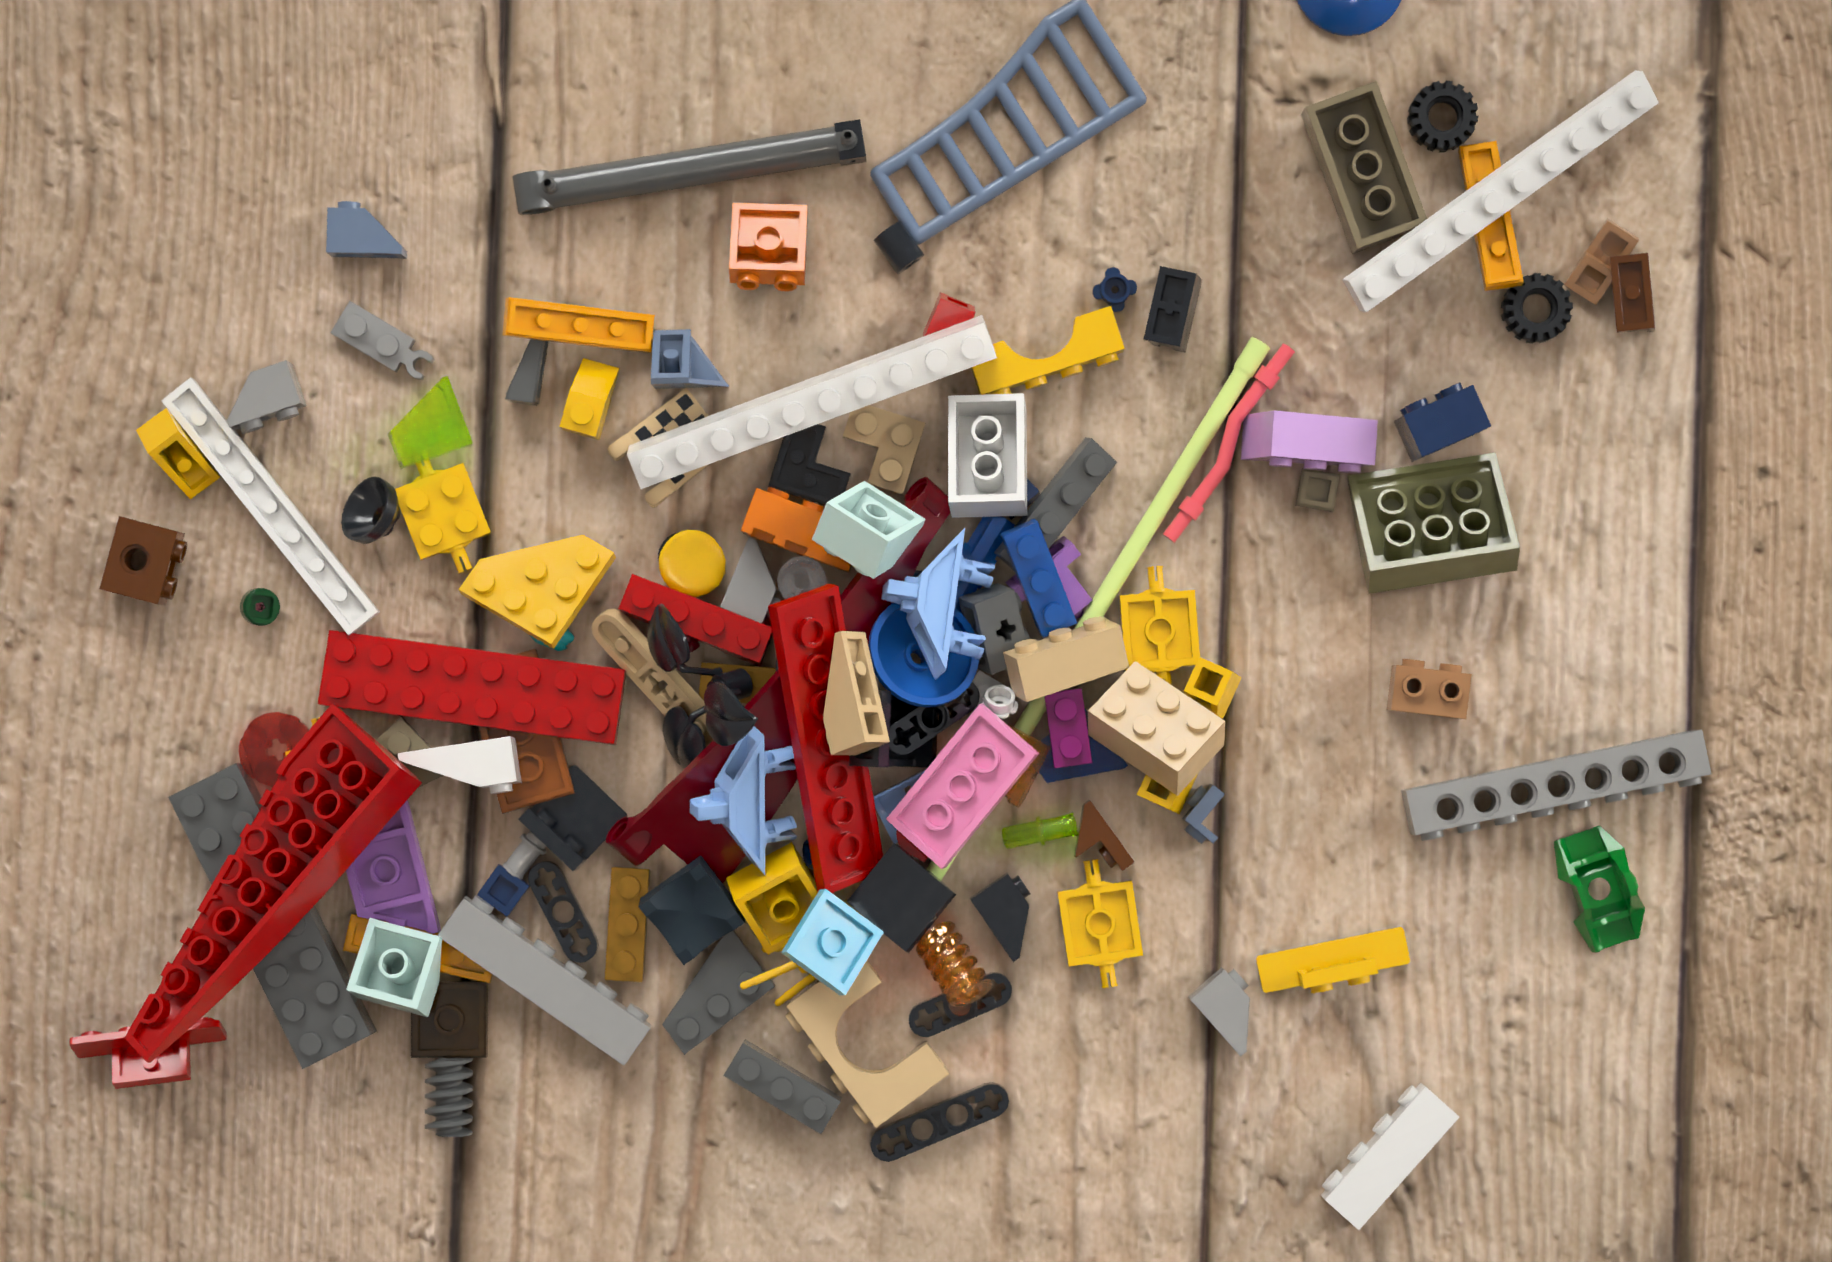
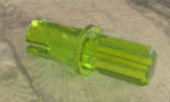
(1039, 831)

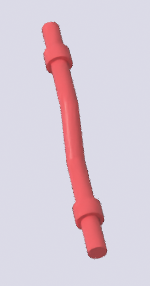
(1264, 379)

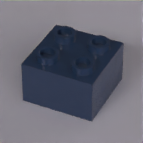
(1443, 422)

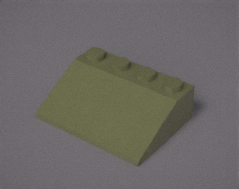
(1433, 523)

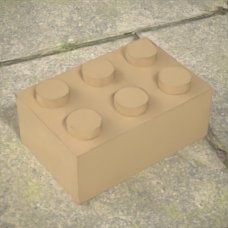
(1156, 728)

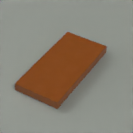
(541, 766)

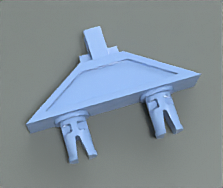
(931, 604)
(740, 797)

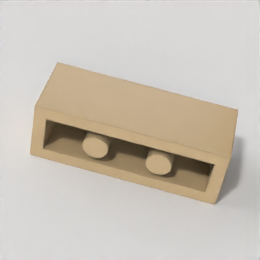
(1066, 658)

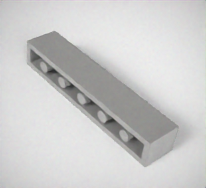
(546, 980)

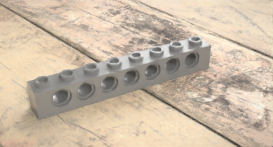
(1686, 748)

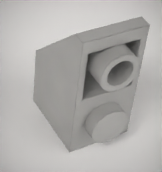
(267, 395)

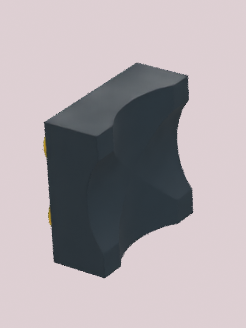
(691, 909)

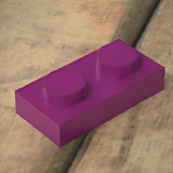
(1068, 728)

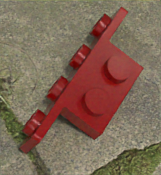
(131, 1069)

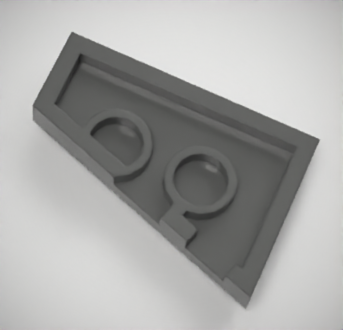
(716, 993)

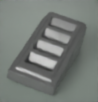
(528, 378)

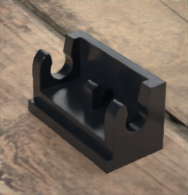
(1173, 308)

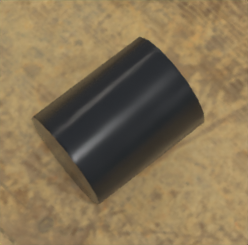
(898, 247)

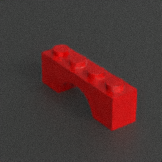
(699, 619)

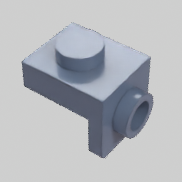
(1201, 805)

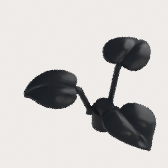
(726, 716)

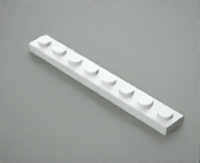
(270, 506)

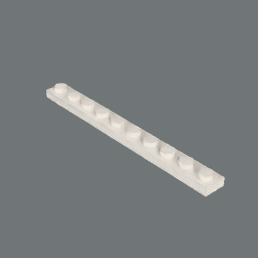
(1500, 191)

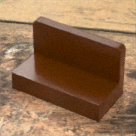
(1632, 293)

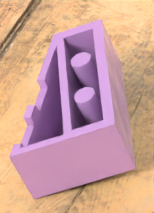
(1309, 440)

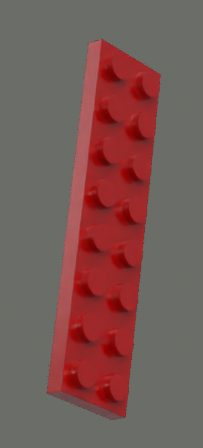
(472, 687)
(833, 794)

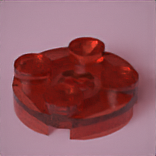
(258, 739)

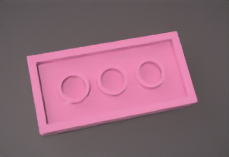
(962, 786)

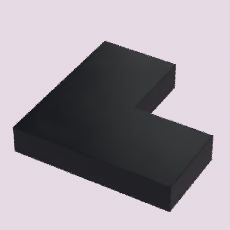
(799, 473)

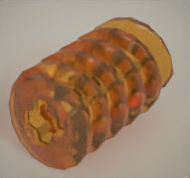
(951, 966)

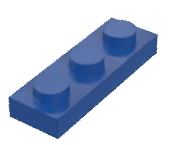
(1038, 577)

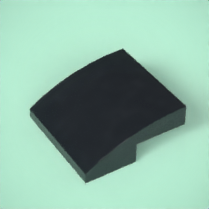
(901, 897)

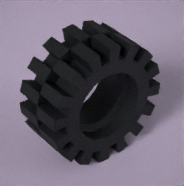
(1464, 109)
(1559, 304)

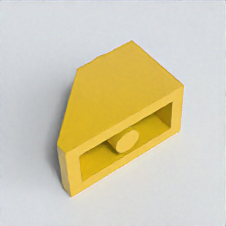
(589, 399)
(177, 454)

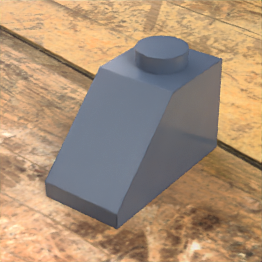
(358, 234)

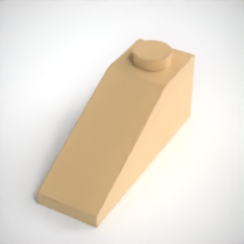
(852, 702)

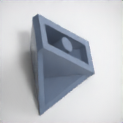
(681, 362)

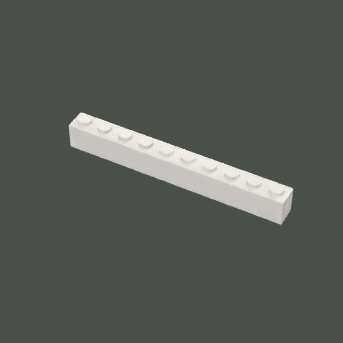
(811, 402)

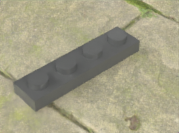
(1066, 492)

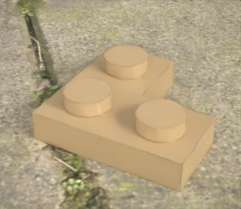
(896, 441)

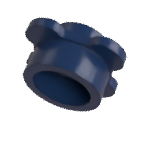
(1125, 289)

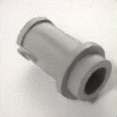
(524, 855)

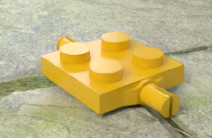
(442, 513)
(1160, 627)
(1100, 923)

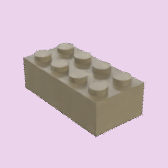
(1364, 167)

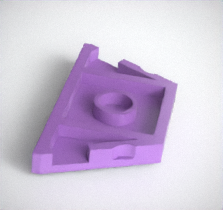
(392, 879)

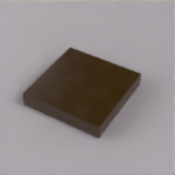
(455, 1023)

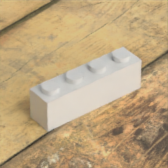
(1389, 1155)

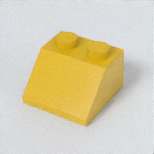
(776, 900)

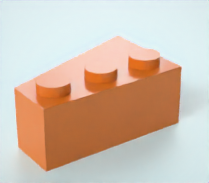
(788, 525)

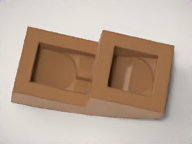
(1593, 271)

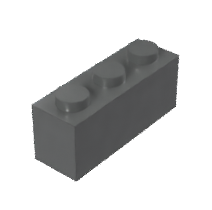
(783, 1086)

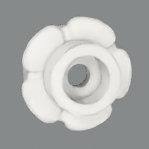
(1000, 701)

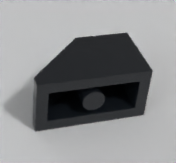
(1005, 911)

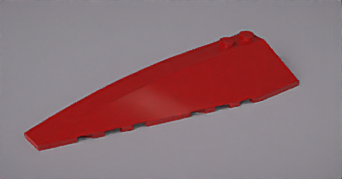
(311, 827)

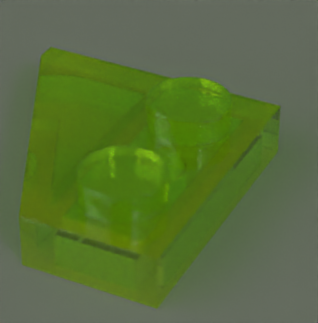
(430, 427)

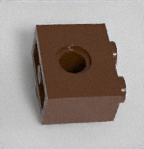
(163, 551)

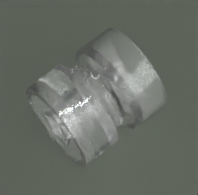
(800, 576)

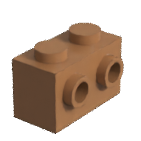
(1429, 690)

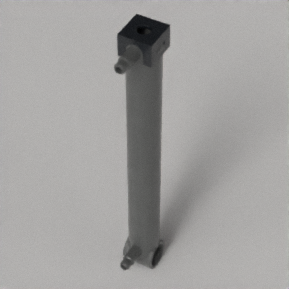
(546, 190)

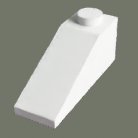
(479, 763)

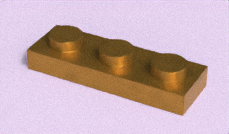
(626, 925)

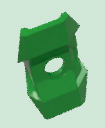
(1593, 856)

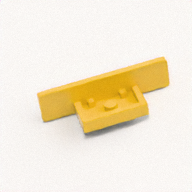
(1333, 961)

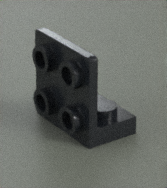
(574, 823)

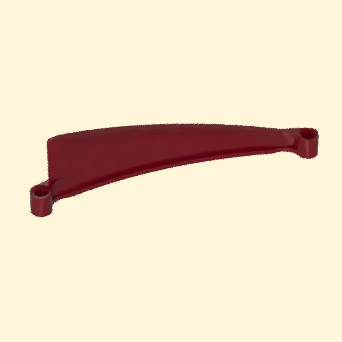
(668, 815)

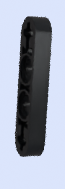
(941, 1126)

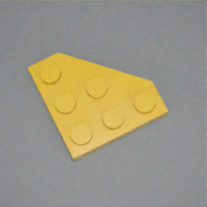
(540, 585)

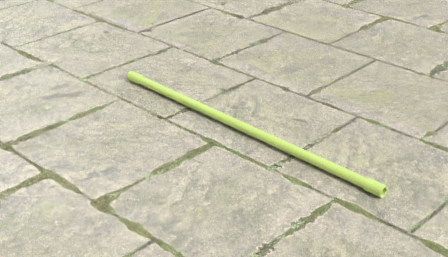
(1243, 370)

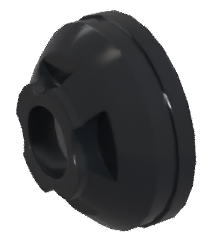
(370, 511)

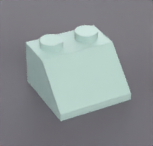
(867, 529)
(397, 967)

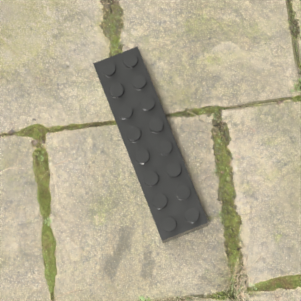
(304, 970)

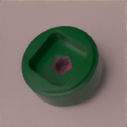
(259, 606)

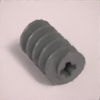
(449, 1097)

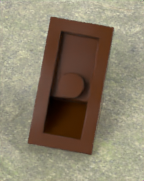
(1095, 829)

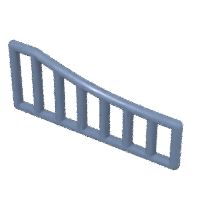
(998, 87)

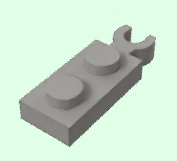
(378, 340)

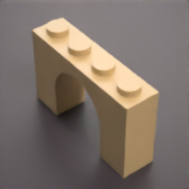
(879, 1091)

